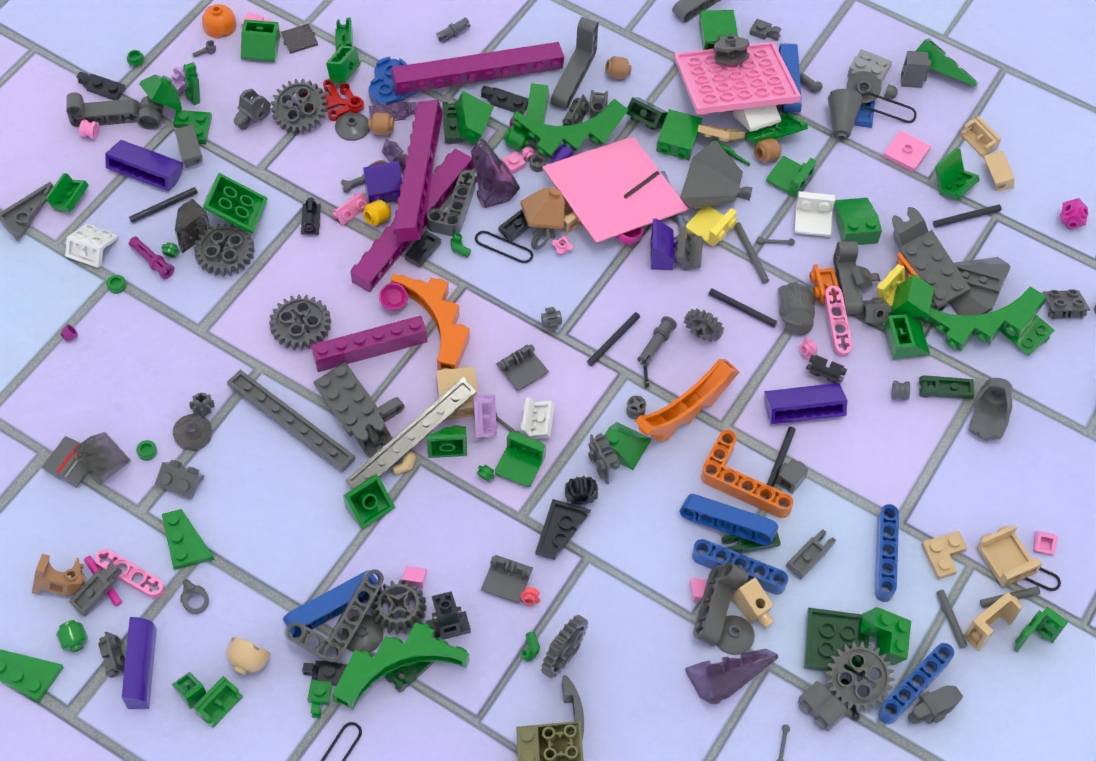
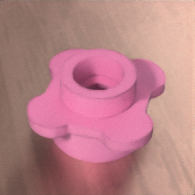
(562, 249)
(808, 348)

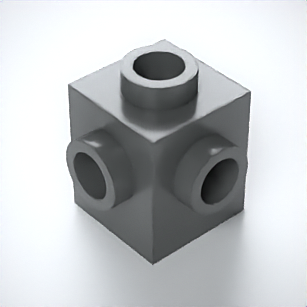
(876, 311)

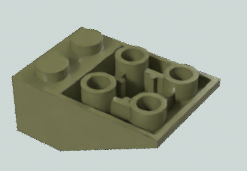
(550, 742)

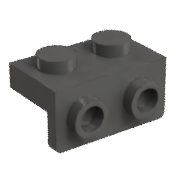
(689, 249)
(178, 478)

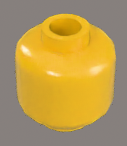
(376, 212)

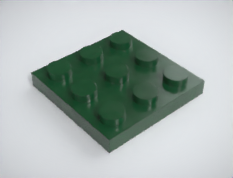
(828, 632)

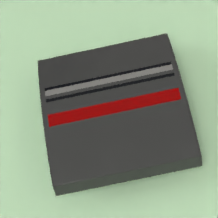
(63, 464)

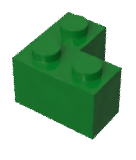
(891, 632)

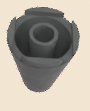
(843, 111)

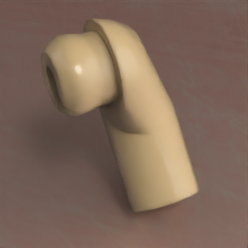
(406, 465)

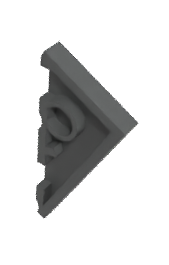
(21, 214)

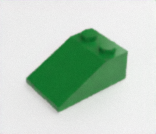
(857, 221)

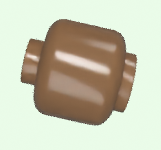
(618, 68)
(381, 124)
(767, 150)

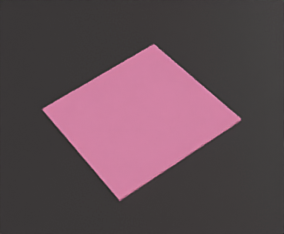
(600, 178)

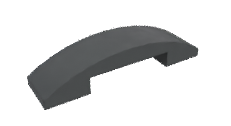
(571, 695)

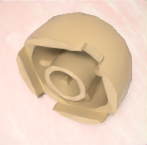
(246, 656)

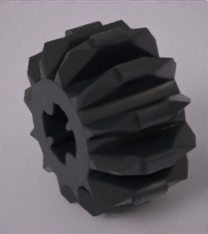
(581, 490)

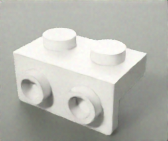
(537, 419)

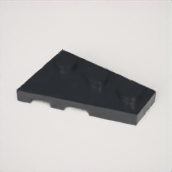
(560, 526)

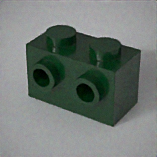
(646, 112)

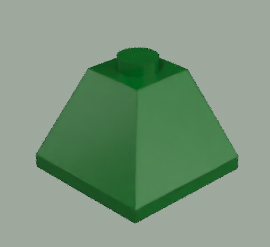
(161, 91)
(448, 442)
(627, 444)

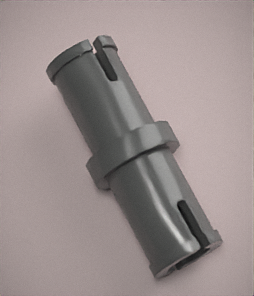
(453, 29)

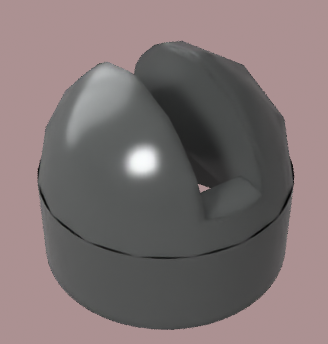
(891, 92)

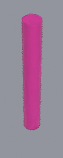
(111, 593)

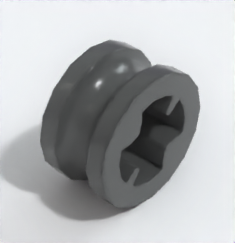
(537, 158)

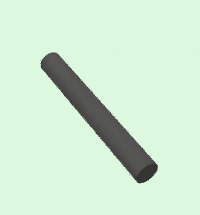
(1018, 594)
(952, 619)

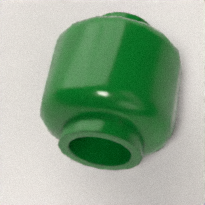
(516, 138)
(72, 636)

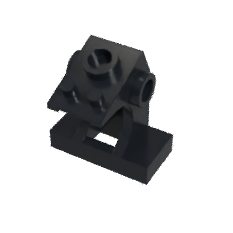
(448, 615)

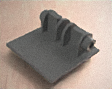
(1066, 303)
(522, 367)
(603, 456)
(506, 578)

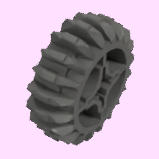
(406, 594)

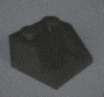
(190, 224)
(100, 457)

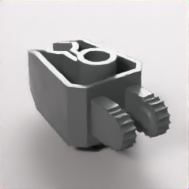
(935, 705)

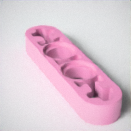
(838, 320)
(128, 575)

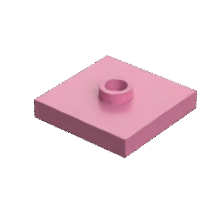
(906, 151)

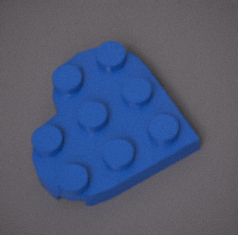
(381, 88)

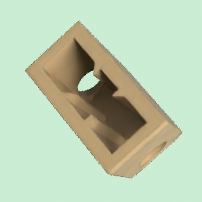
(753, 603)

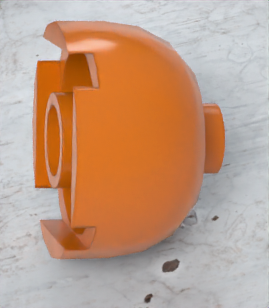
(219, 21)

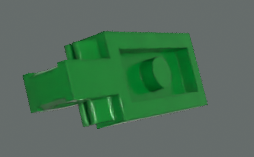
(192, 83)

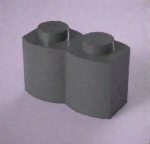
(822, 706)

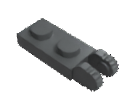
(809, 555)

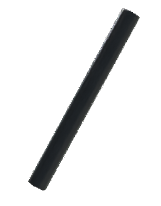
(162, 205)
(968, 215)
(742, 307)
(613, 339)
(781, 456)

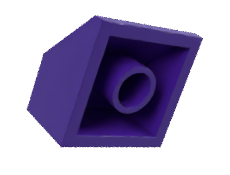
(383, 182)
(662, 246)

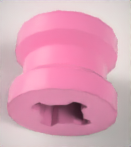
(89, 129)

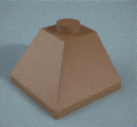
(544, 209)

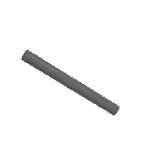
(753, 256)

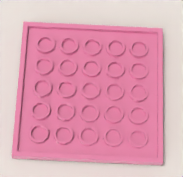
(737, 86)

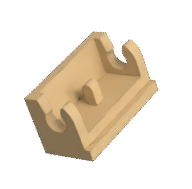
(980, 137)
(1000, 170)

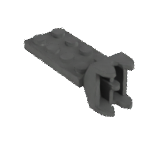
(929, 258)
(354, 408)

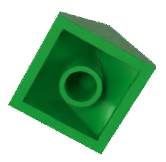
(913, 297)
(368, 501)

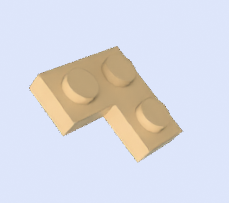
(724, 134)
(940, 551)

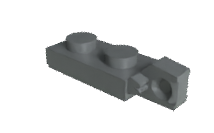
(95, 589)

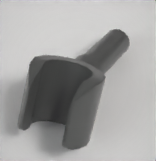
(210, 49)

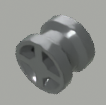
(900, 390)
(637, 402)

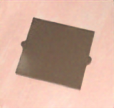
(299, 38)

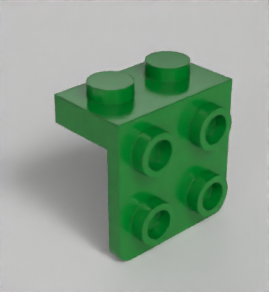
(952, 178)
(521, 459)

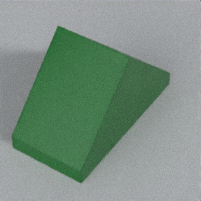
(189, 689)

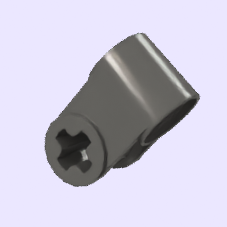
(598, 102)

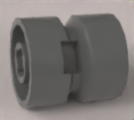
(149, 114)

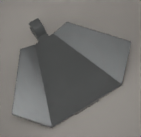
(713, 179)
(985, 280)

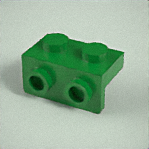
(66, 193)

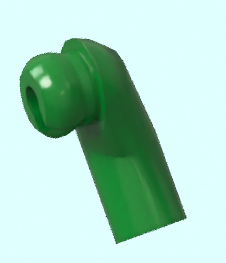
(457, 246)
(533, 647)

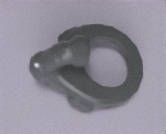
(540, 232)
(188, 589)

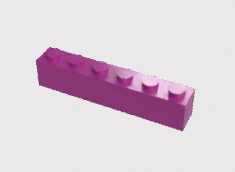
(369, 343)

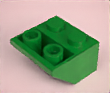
(260, 40)
(905, 337)

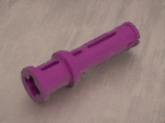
(156, 262)

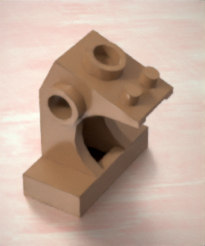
(55, 581)

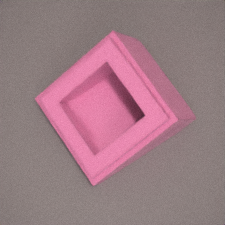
(1045, 542)
(414, 576)
(697, 588)

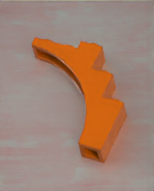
(445, 315)
(683, 410)

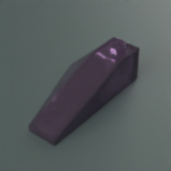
(493, 178)
(723, 679)

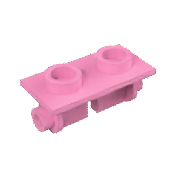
(351, 208)

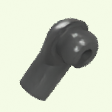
(811, 84)

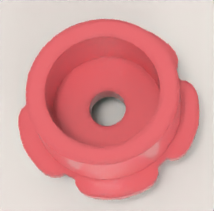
(530, 596)

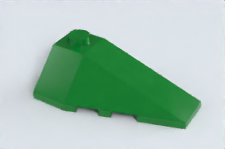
(944, 64)

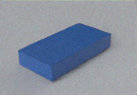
(865, 116)

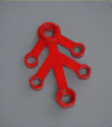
(352, 103)

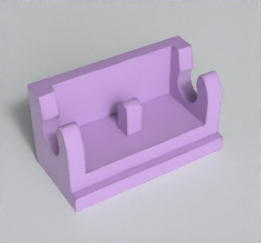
(485, 415)

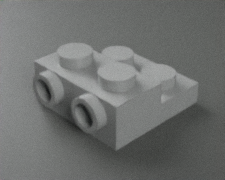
(870, 62)

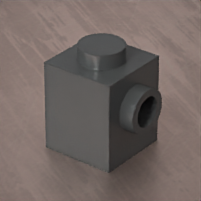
(792, 475)

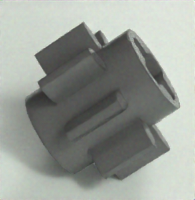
(551, 318)
(202, 404)

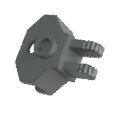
(730, 49)
(251, 109)

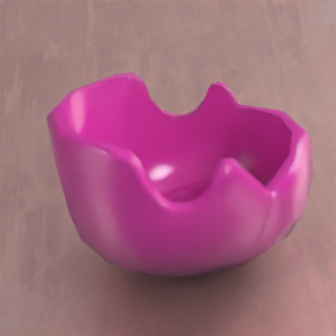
(631, 237)
(393, 296)

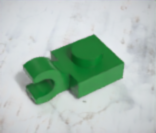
(319, 695)

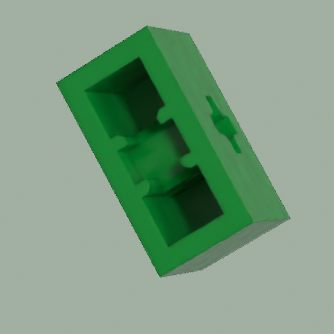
(343, 64)

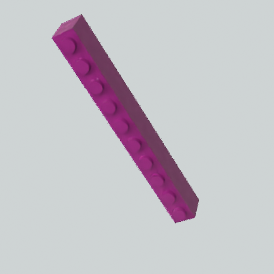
(477, 67)
(418, 171)
(387, 248)

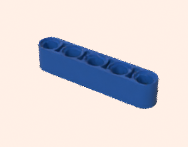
(789, 54)
(729, 519)
(883, 560)
(750, 565)
(326, 605)
(912, 691)

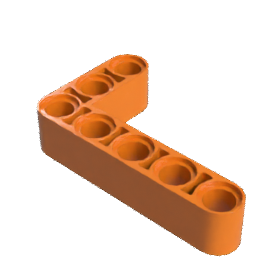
(741, 481)

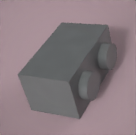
(915, 69)

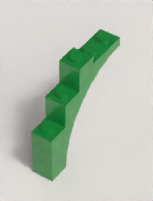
(550, 136)
(985, 327)
(392, 654)

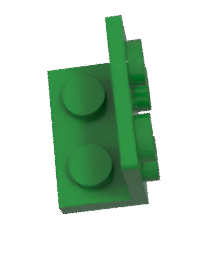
(791, 175)
(1046, 623)

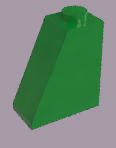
(538, 102)
(472, 117)

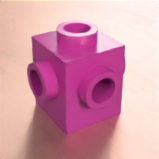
(1074, 213)

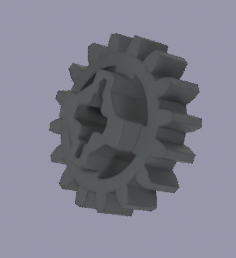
(703, 325)

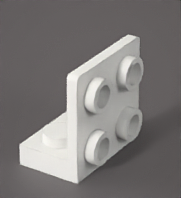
(814, 214)
(88, 244)

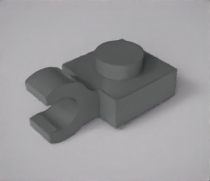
(764, 29)
(864, 277)

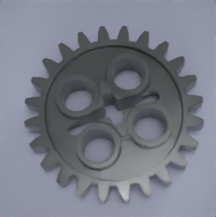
(284, 113)
(239, 248)
(285, 331)
(564, 646)
(870, 659)

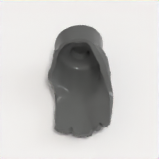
(797, 308)
(992, 409)

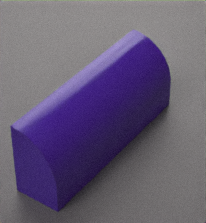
(144, 165)
(805, 403)
(139, 663)

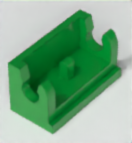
(344, 34)
(217, 702)

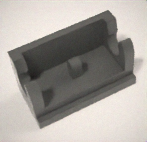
(188, 145)

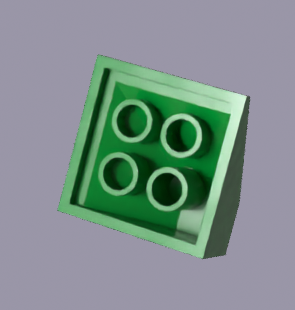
(234, 203)

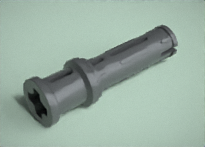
(661, 335)

